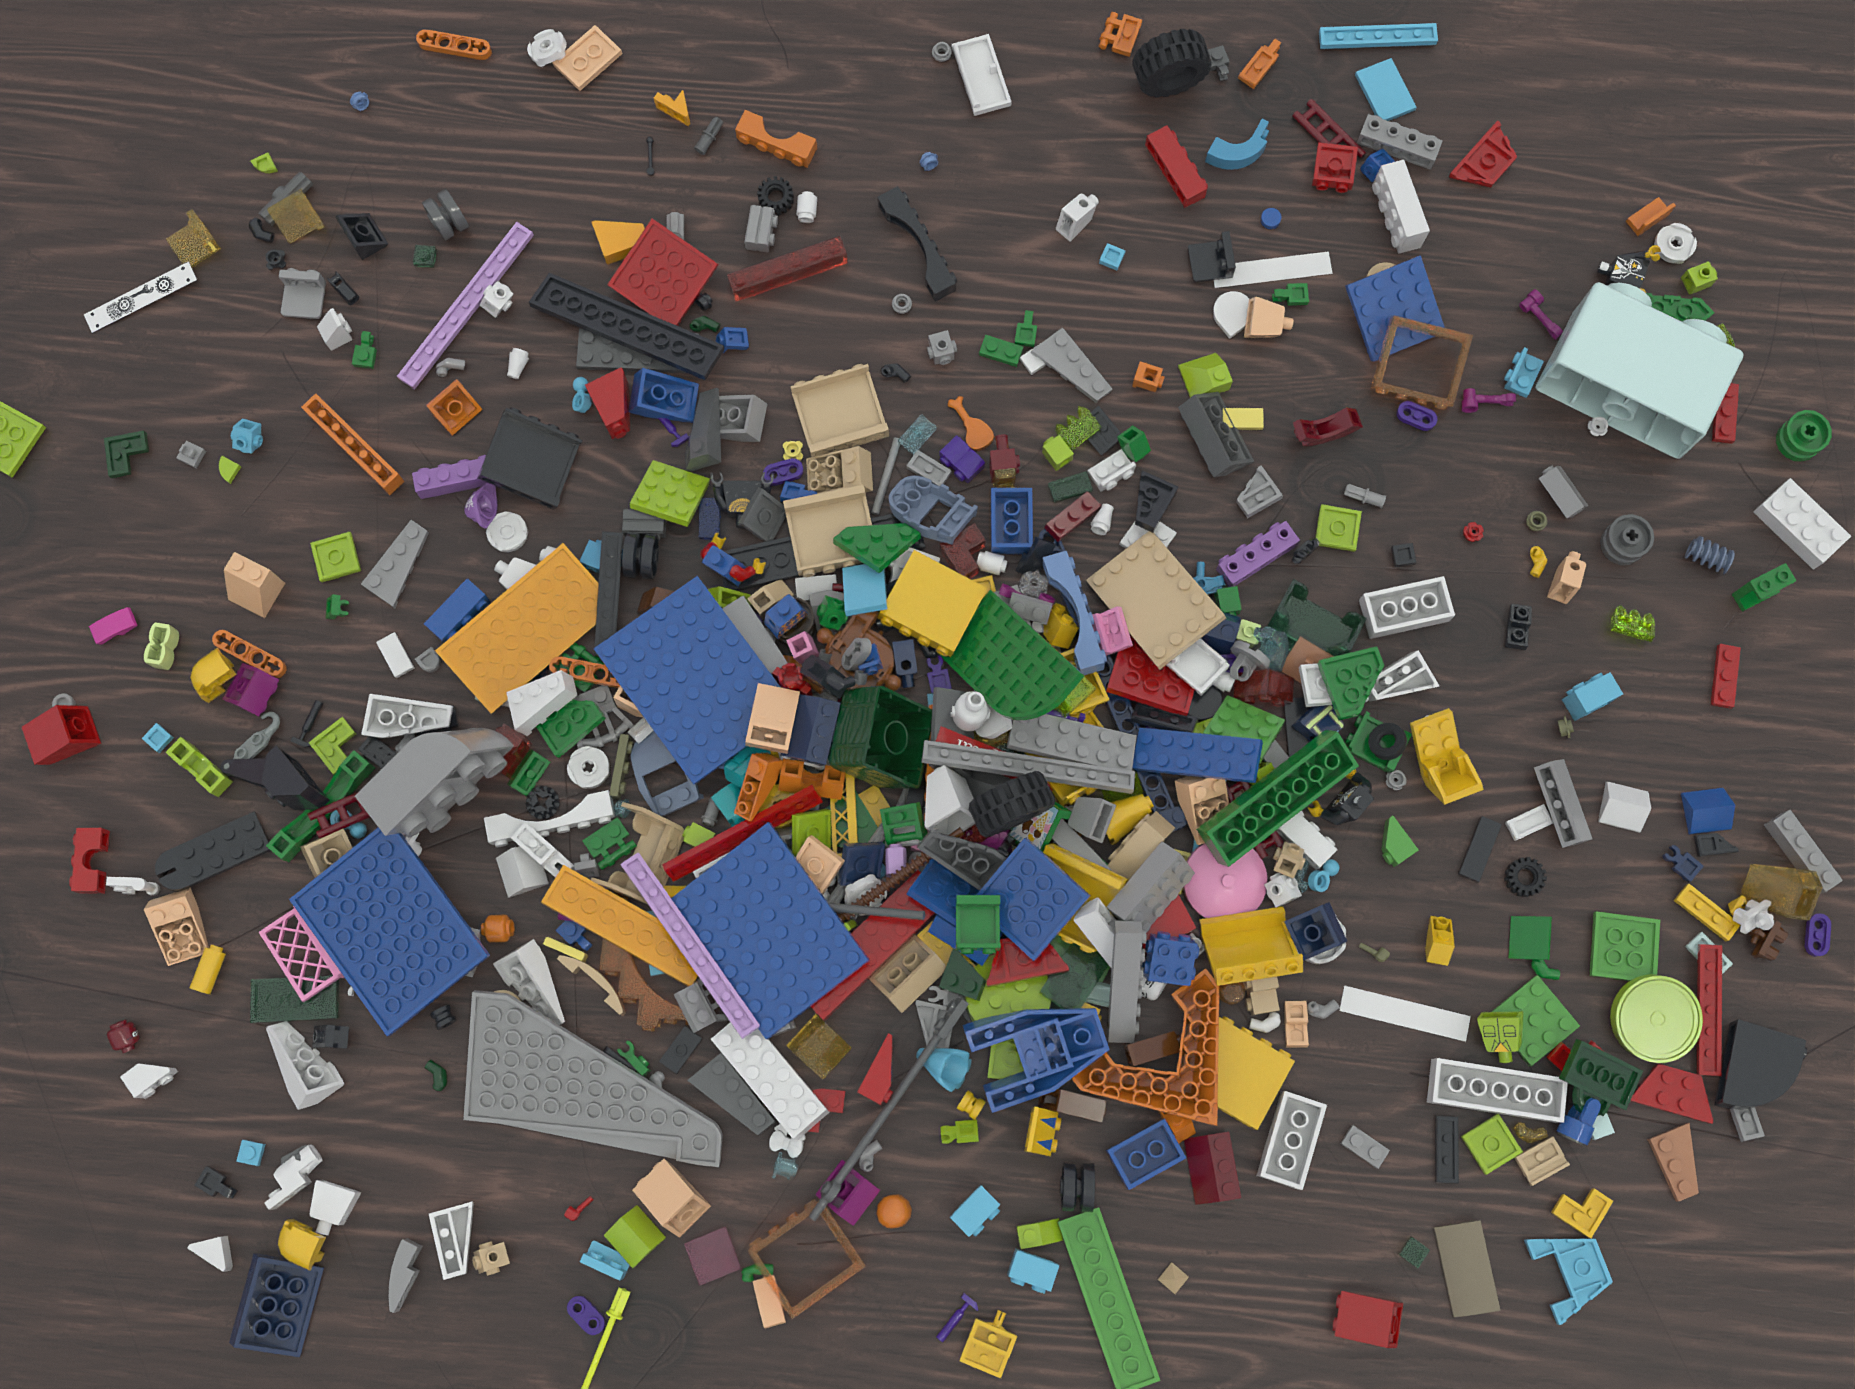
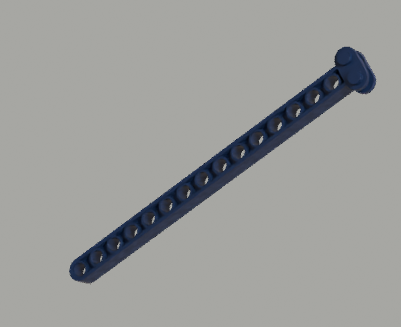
(1172, 814)

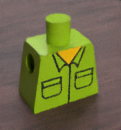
(1501, 1032)

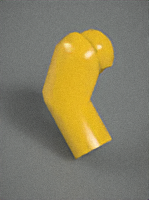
(1539, 560)

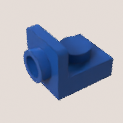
(1373, 163)
(733, 338)
(872, 663)

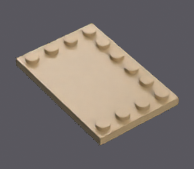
(1158, 599)

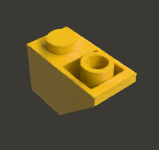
(1060, 627)
(1439, 940)

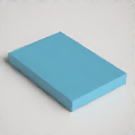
(1385, 90)
(863, 590)

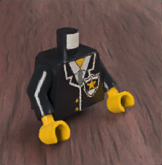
(1629, 267)
(1348, 803)

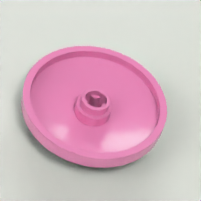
(1223, 889)

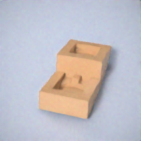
(1296, 1024)
(769, 1306)

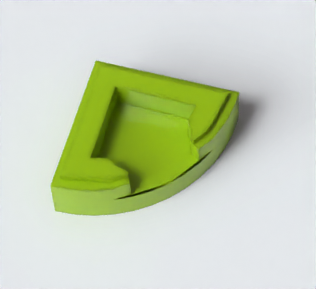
(264, 164)
(228, 469)

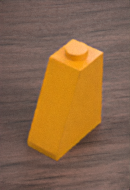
(617, 238)

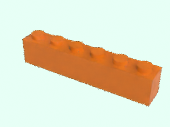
(352, 444)

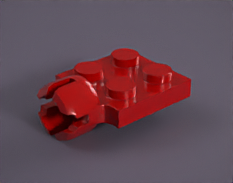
(791, 678)

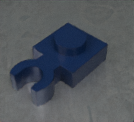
(1685, 865)

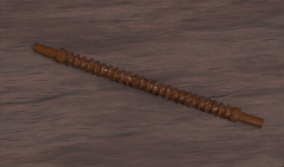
(895, 878)

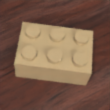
(1139, 845)

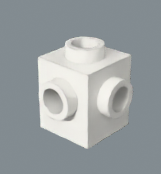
(496, 299)
(1282, 889)

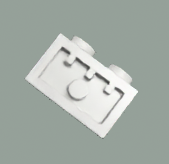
(1111, 470)

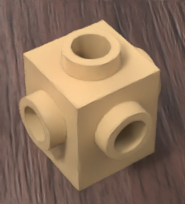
(1289, 859)
(497, 1255)

